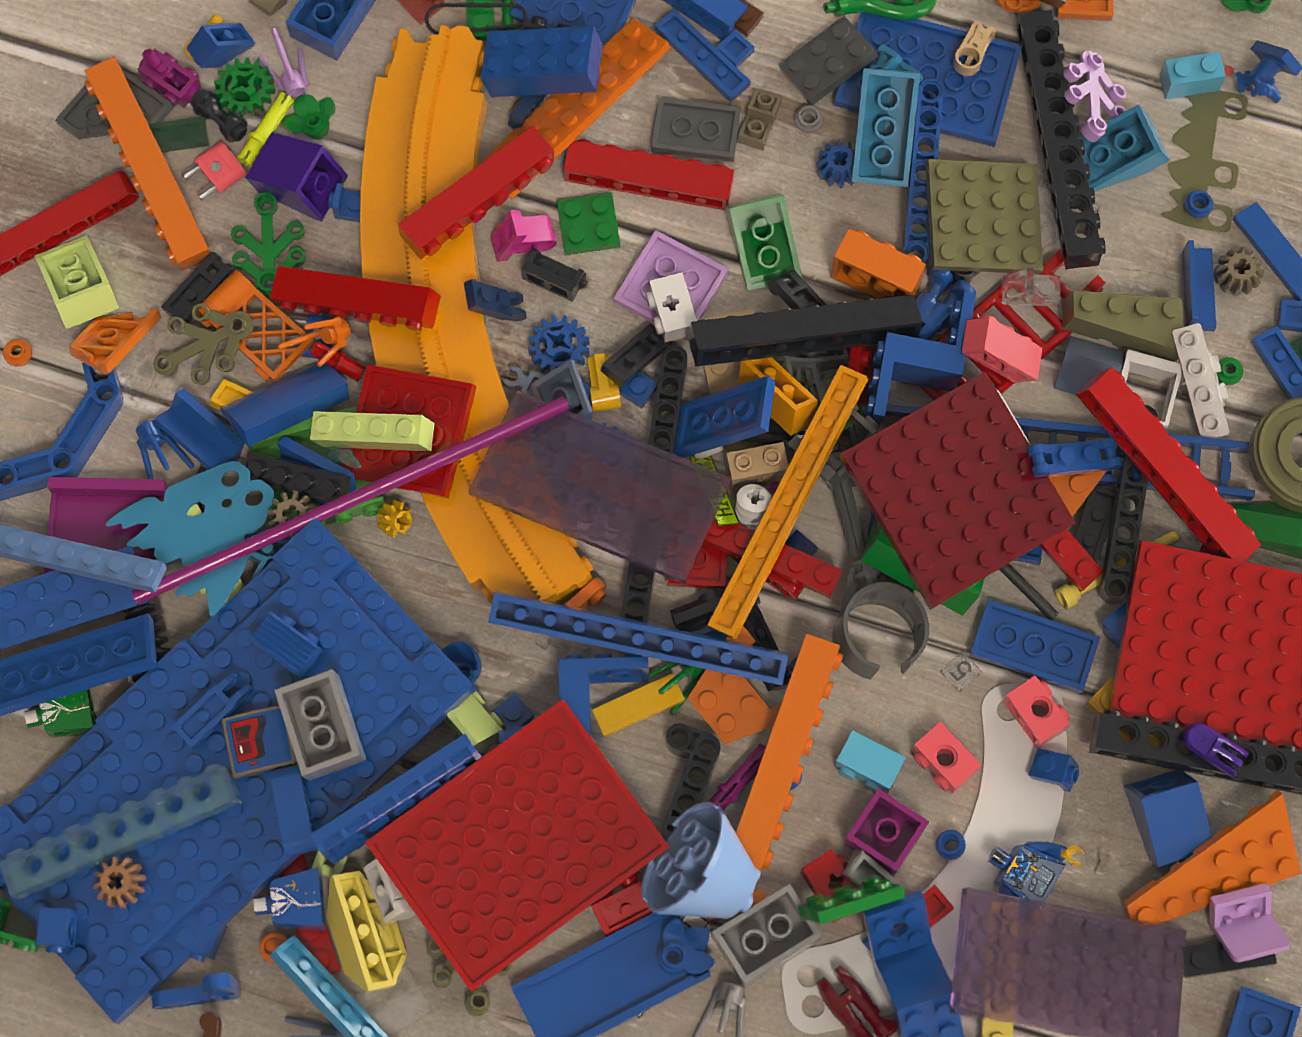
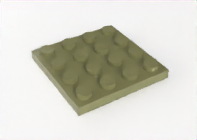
(983, 216)

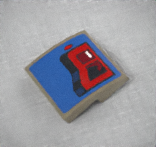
(257, 742)

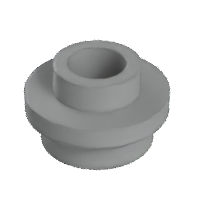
(808, 112)

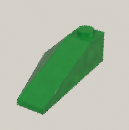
(1274, 527)

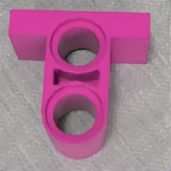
(522, 234)

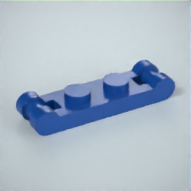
(1074, 457)

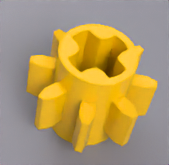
(394, 518)

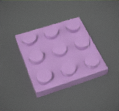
(665, 258)

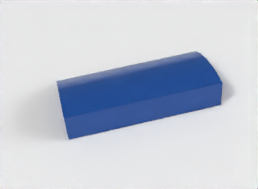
(286, 403)

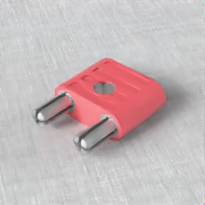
(218, 167)

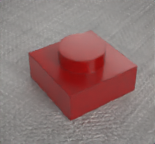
(936, 905)

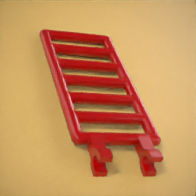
(995, 299)

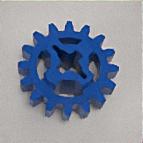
(556, 334)

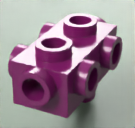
(164, 74)

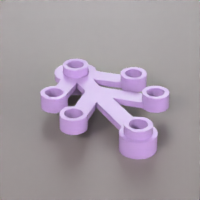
(1092, 67)

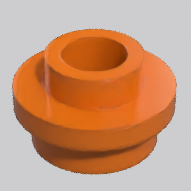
(17, 360)

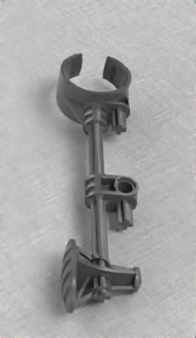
(862, 579)

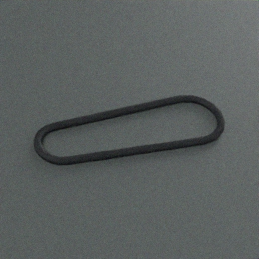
(499, 5)

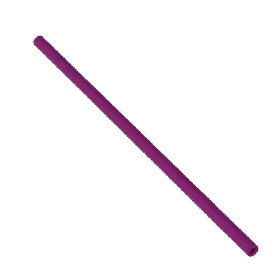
(355, 498)

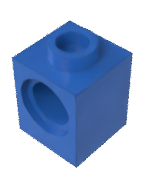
(56, 929)

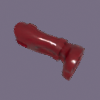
(857, 995)

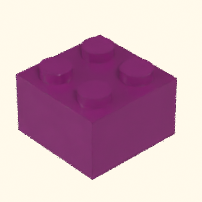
(886, 831)

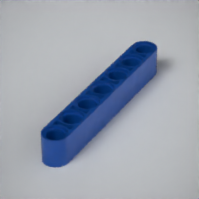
(918, 188)

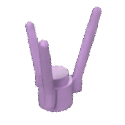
(292, 81)

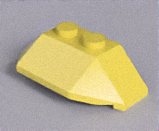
(366, 946)

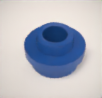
(1198, 197)
(944, 838)

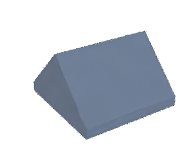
(1083, 361)
(564, 382)

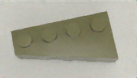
(1126, 320)

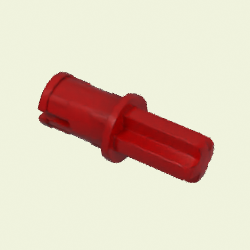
(339, 361)

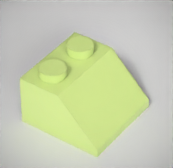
(475, 722)

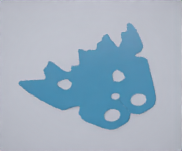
(197, 537)

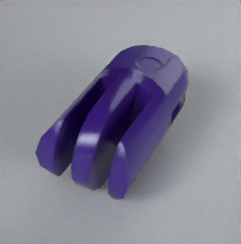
(1207, 744)

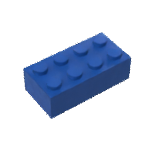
(327, 23)
(542, 61)

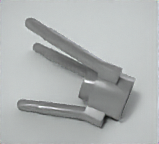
(729, 998)

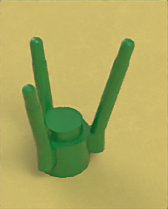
(686, 670)

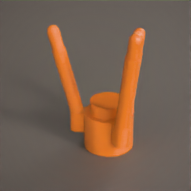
(332, 332)

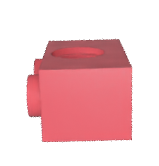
(1038, 729)
(940, 741)

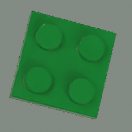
(588, 223)

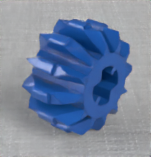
(835, 172)

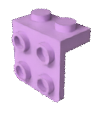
(1246, 924)

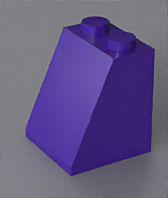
(296, 174)

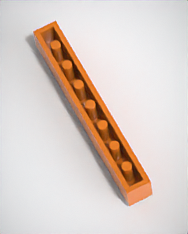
(147, 162)
(785, 748)

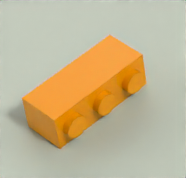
(792, 403)

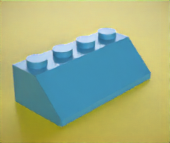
(885, 127)

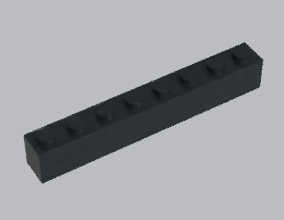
(802, 330)

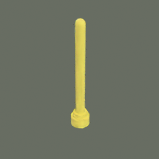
(1069, 594)

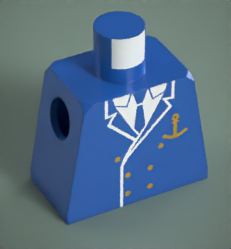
(295, 901)

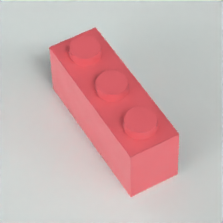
(1002, 349)

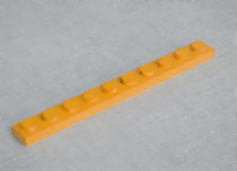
(787, 502)

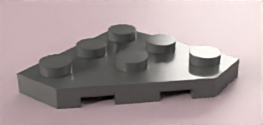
(84, 121)

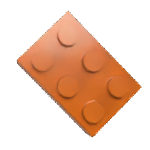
(876, 267)

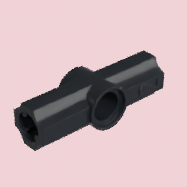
(698, 612)

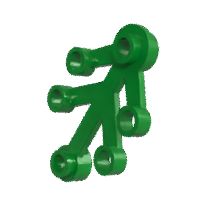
(268, 250)

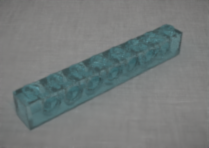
(17, 866)

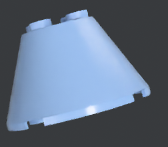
(702, 870)

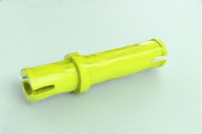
(268, 125)

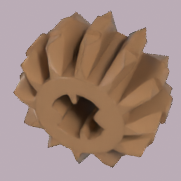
(108, 882)

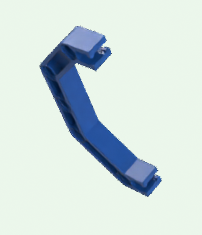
(75, 442)

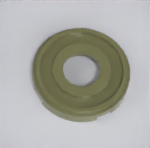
(1271, 454)

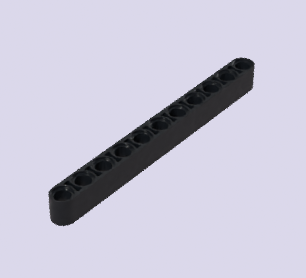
(659, 429)

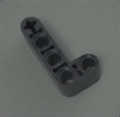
(695, 762)

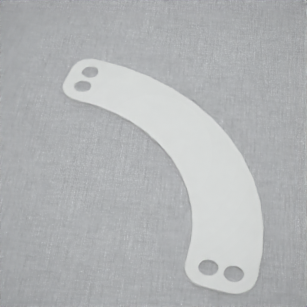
(1006, 814)

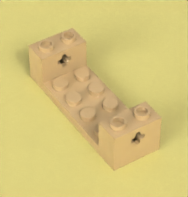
(745, 461)

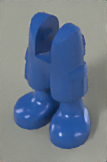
(935, 314)

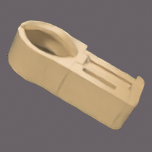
(974, 46)

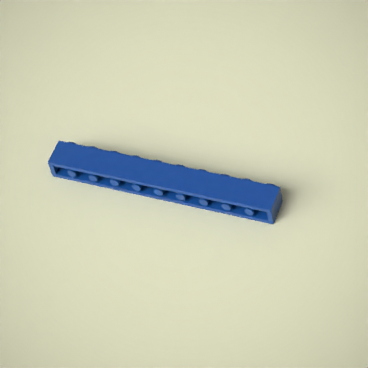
(638, 637)

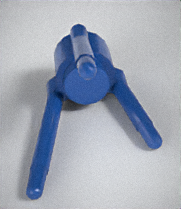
(152, 437)

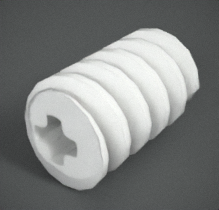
(751, 505)

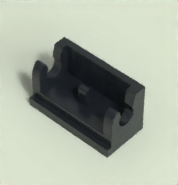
(552, 275)

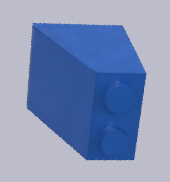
(1169, 816)

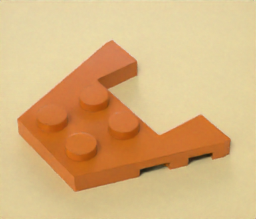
(731, 702)

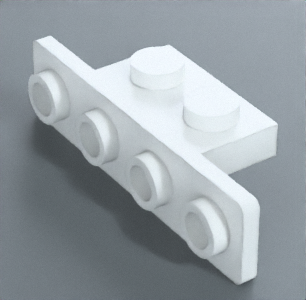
(1202, 381)

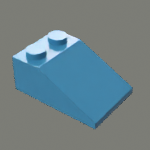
(1125, 150)

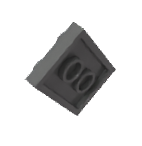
(828, 60)
(696, 129)

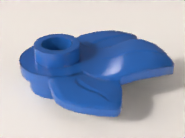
(688, 946)

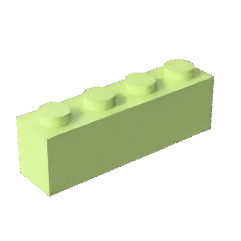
(372, 431)

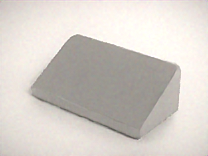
(863, 866)

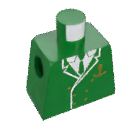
(65, 715)

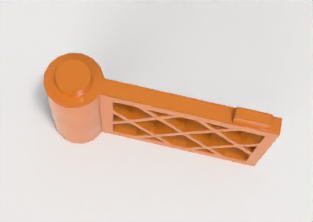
(235, 295)

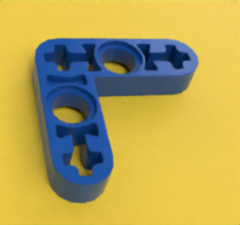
(214, 989)

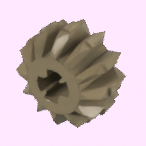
(1248, 277)
(286, 508)

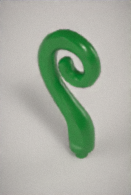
(903, 11)

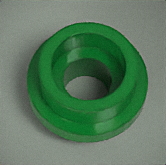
(1230, 379)

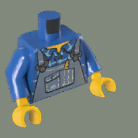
(1031, 868)

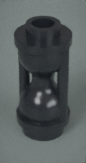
(208, 105)

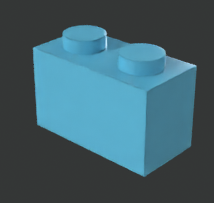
(1192, 75)
(869, 763)

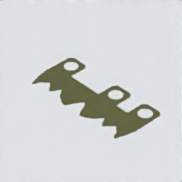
(1199, 168)

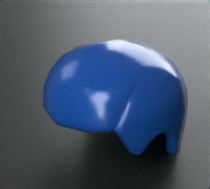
(465, 659)

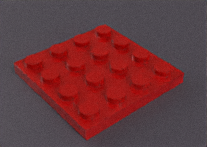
(409, 393)

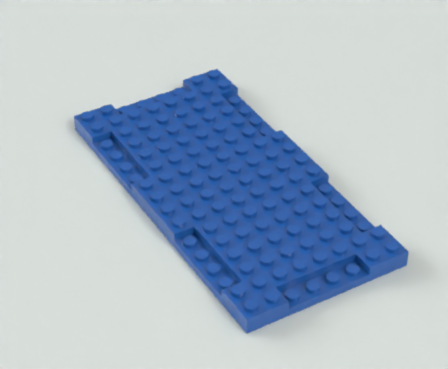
(396, 694)

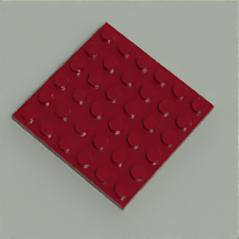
(956, 490)

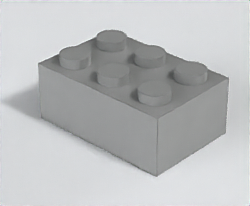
(320, 725)
(765, 936)

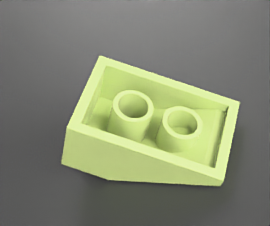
(76, 282)

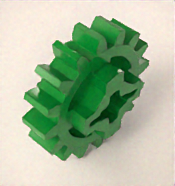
(247, 76)

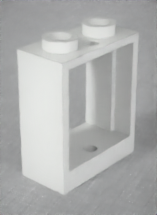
(1156, 369)

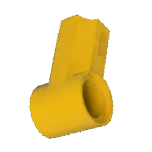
(603, 390)

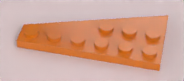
(1236, 858)

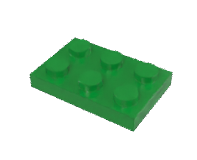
(850, 900)

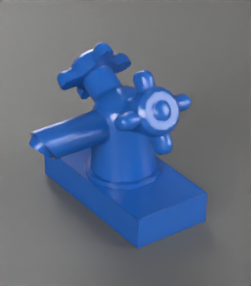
(1272, 60)

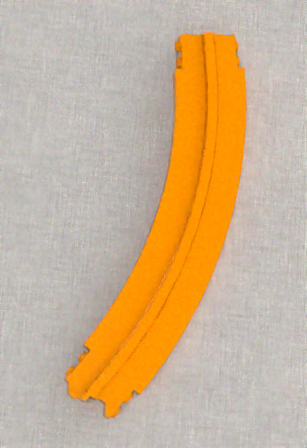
(418, 143)

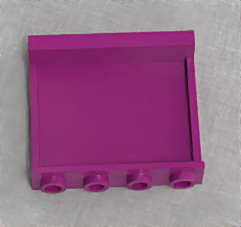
(86, 504)

